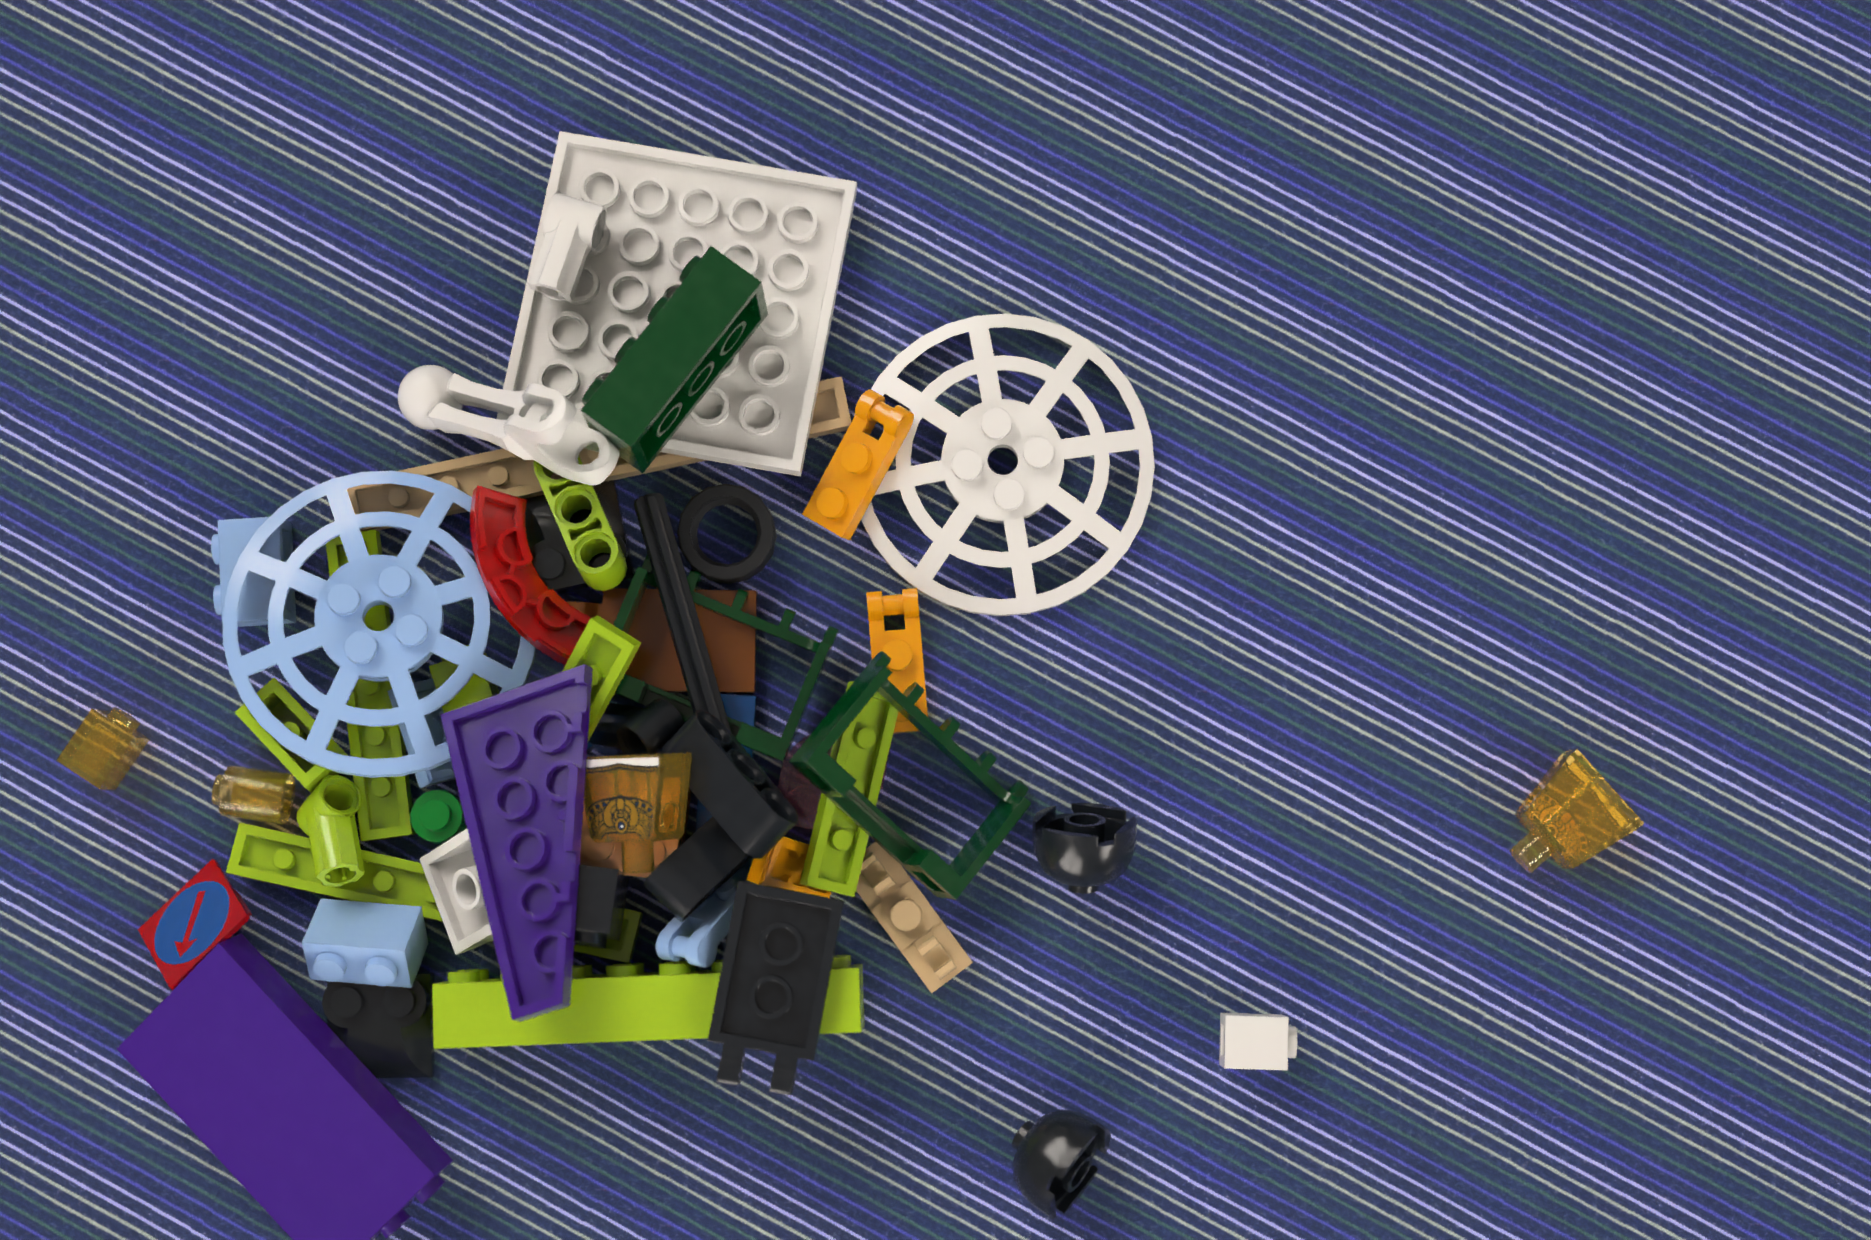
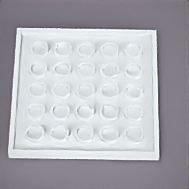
(660, 215)

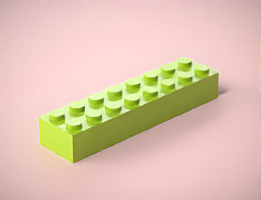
(615, 1006)

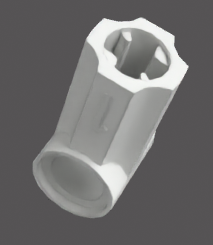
(569, 233)

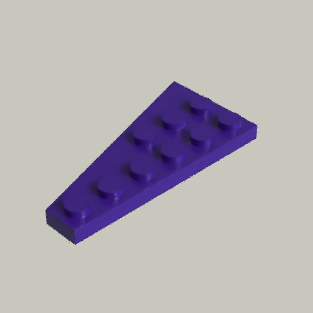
(523, 802)

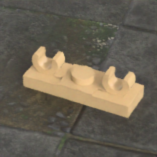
(909, 919)

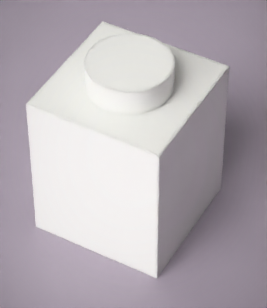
(1256, 1041)

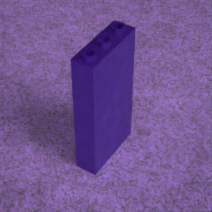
(284, 1101)

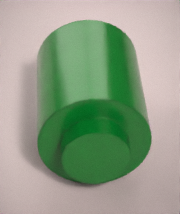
(437, 816)

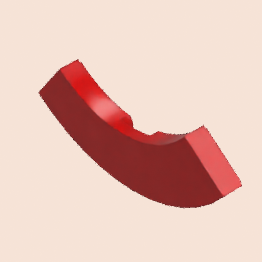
(513, 582)

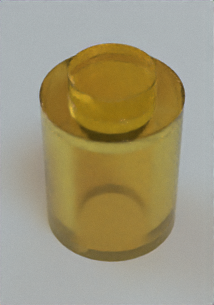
(254, 794)

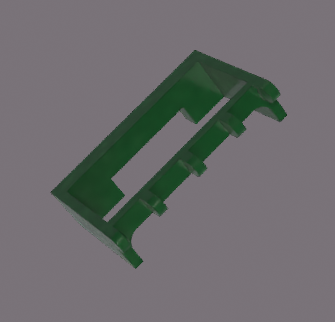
(744, 733)
(837, 784)

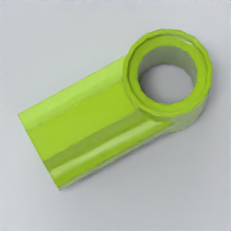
(332, 829)

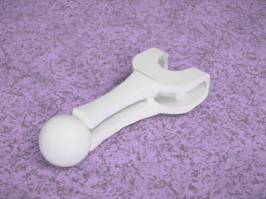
(537, 429)

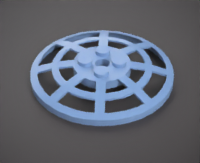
(349, 642)

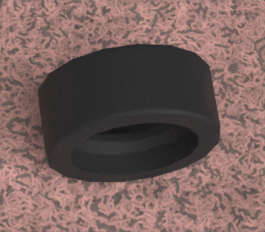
(718, 496)

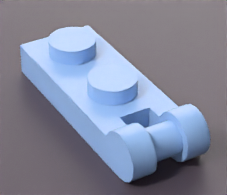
(704, 929)

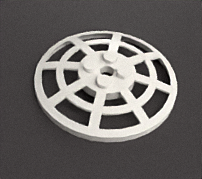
(1033, 481)

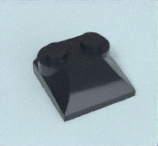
(550, 551)
(385, 1025)

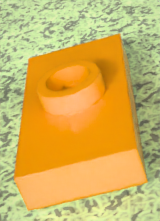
(783, 868)

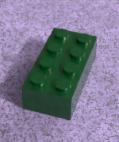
(675, 357)

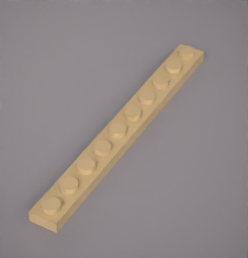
(515, 476)

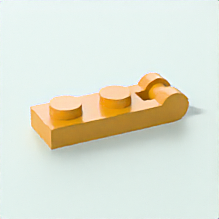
(858, 465)
(900, 645)

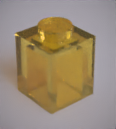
(104, 747)

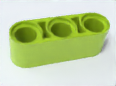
(586, 537)

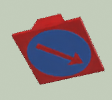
(194, 923)

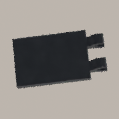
(774, 980)

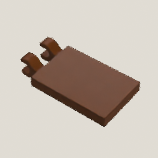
(656, 662)

